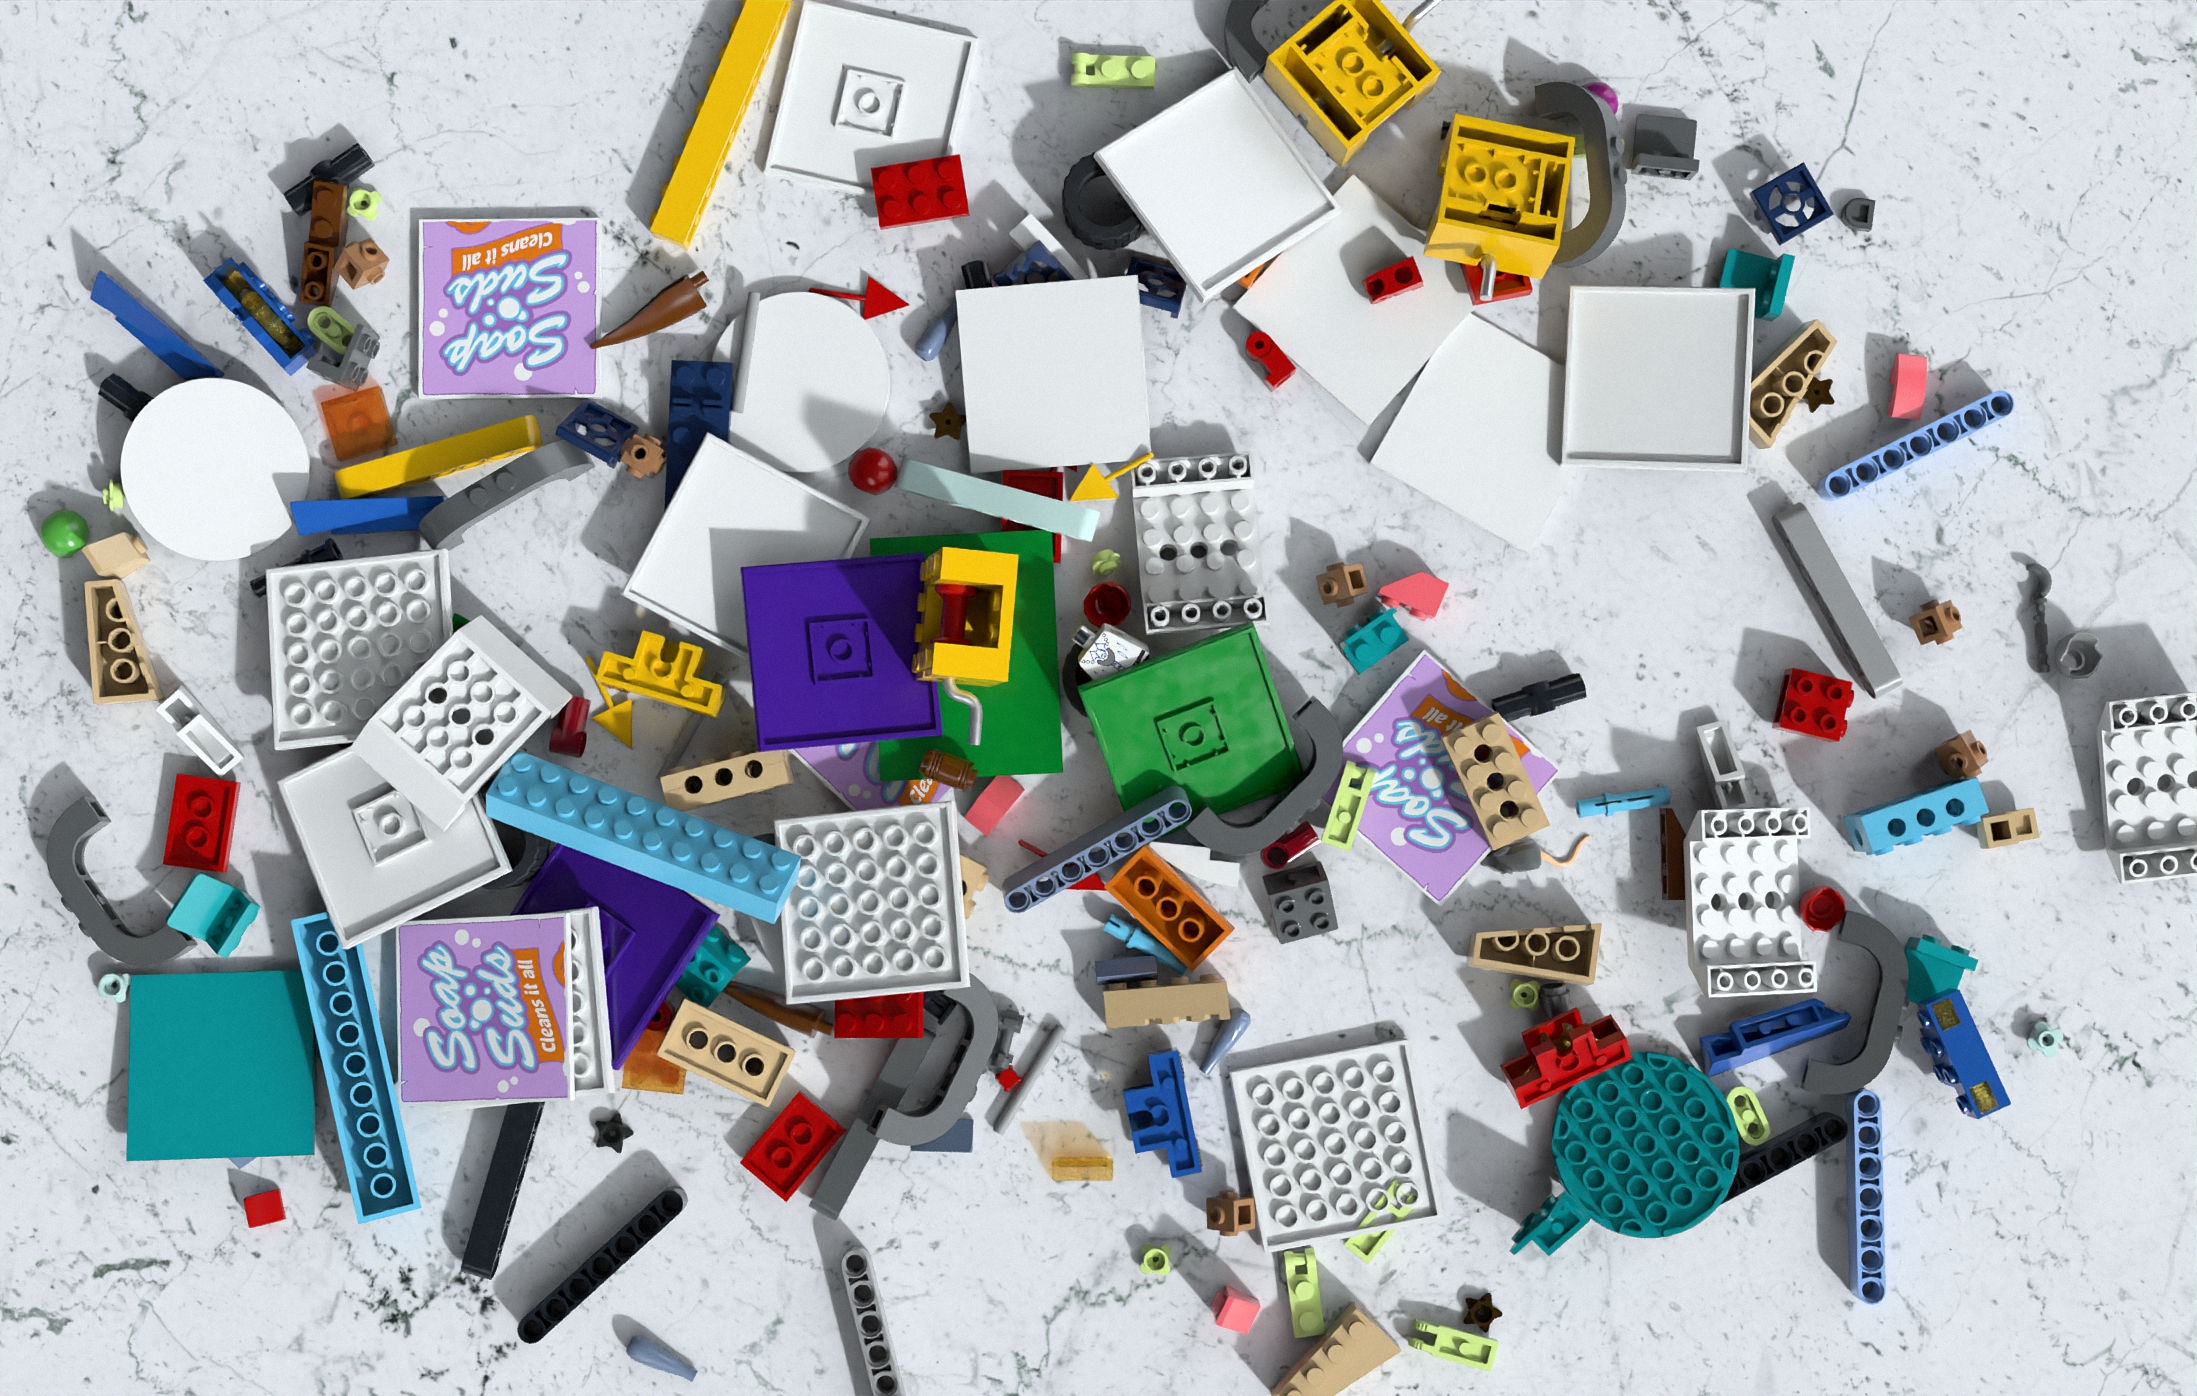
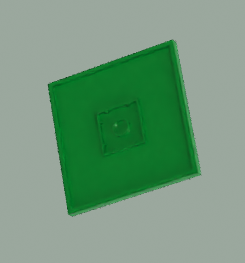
(1195, 722)

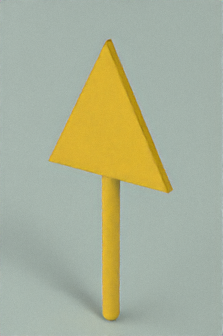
(1096, 486)
(617, 718)

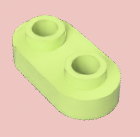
(336, 333)
(1748, 1113)

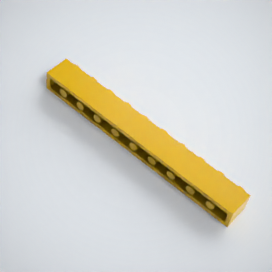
(717, 121)

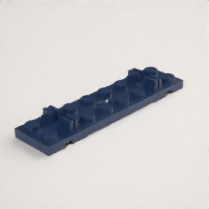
(697, 405)

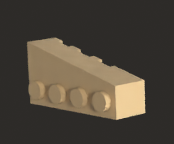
(1784, 380)
(117, 649)
(1550, 953)
(1166, 1002)
(1339, 1357)

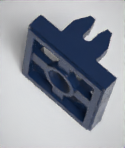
(1808, 192)
(1022, 263)
(1150, 270)
(593, 413)

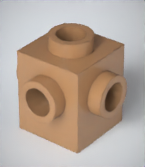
(362, 263)
(651, 463)
(1342, 584)
(1936, 622)
(1962, 756)
(1224, 1215)

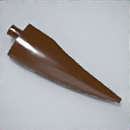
(668, 307)
(798, 1017)

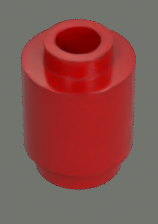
(667, 1012)

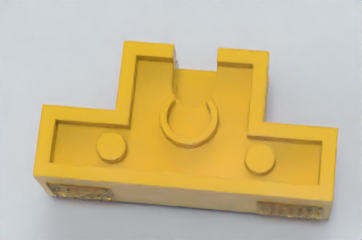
(665, 674)

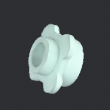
(106, 985)
(2036, 1036)

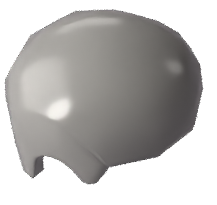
(2078, 655)

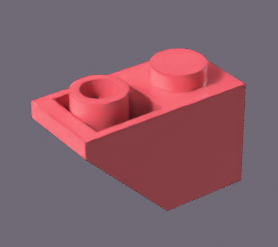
(1417, 593)
(1234, 1309)

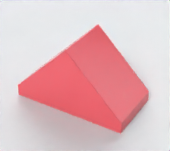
(993, 803)

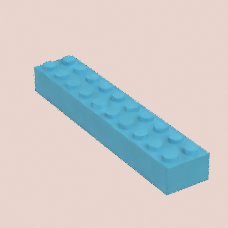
(643, 836)
(356, 1071)

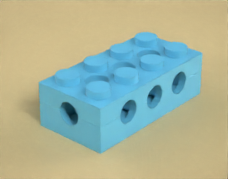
(1916, 815)

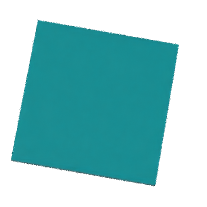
(220, 1066)

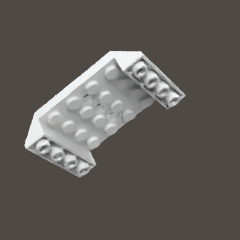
(1204, 505)
(433, 757)
(2153, 830)
(1755, 946)

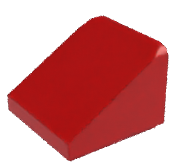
(264, 1208)

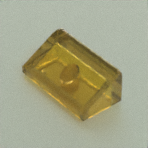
(1082, 1168)

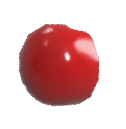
(872, 471)
(1107, 604)
(1821, 908)

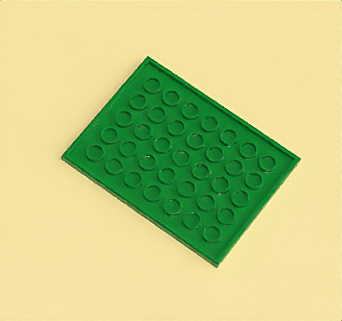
(1019, 715)

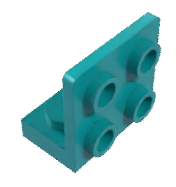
(1764, 274)
(1374, 641)

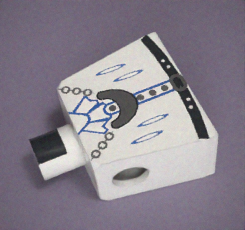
(1108, 650)

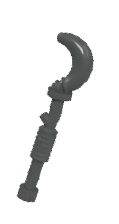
(2041, 628)

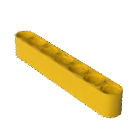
(439, 458)

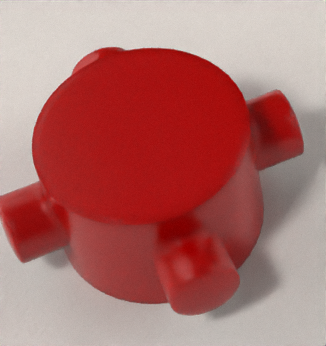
(1008, 1078)

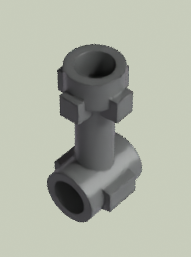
(1010, 1022)

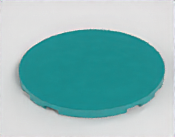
(1646, 1146)

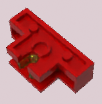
(1562, 1055)

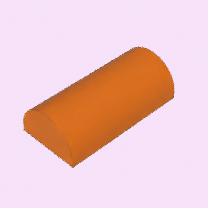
(1169, 907)

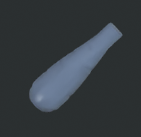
(936, 335)
(1226, 1037)
(653, 1355)

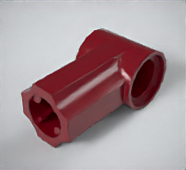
(569, 735)
(1292, 845)

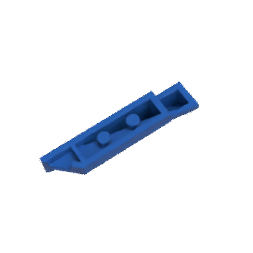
(152, 330)
(362, 515)
(1769, 1034)

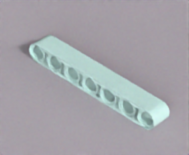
(997, 500)

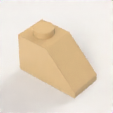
(117, 555)

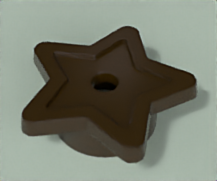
(1824, 396)
(951, 430)
(1489, 1315)

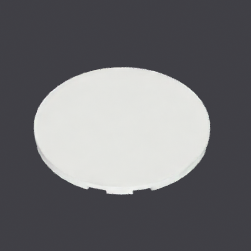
(811, 382)
(214, 469)

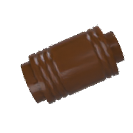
(948, 769)

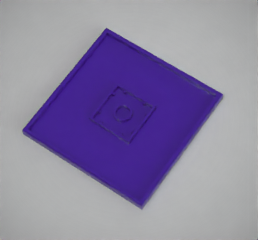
(836, 652)
(644, 929)

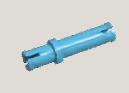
(1588, 807)
(1141, 941)

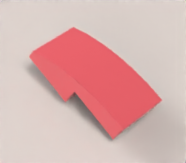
(1909, 388)

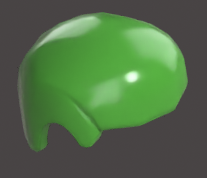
(64, 533)

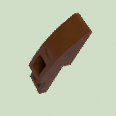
(325, 243)

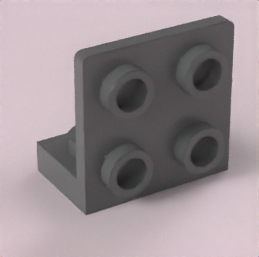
(1664, 147)
(353, 368)
(1301, 902)

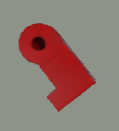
(1393, 281)
(1270, 357)

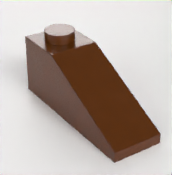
(1672, 856)

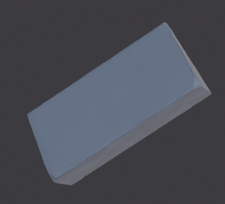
(1126, 970)
(956, 1139)

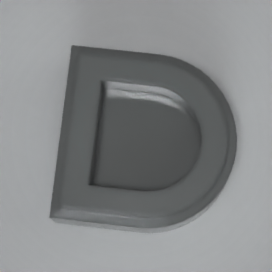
(1858, 214)

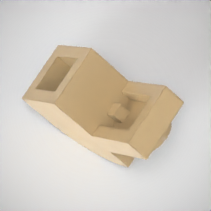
(2007, 828)

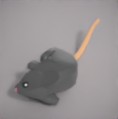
(1523, 857)

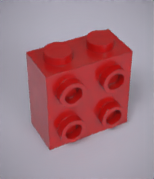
(1813, 705)

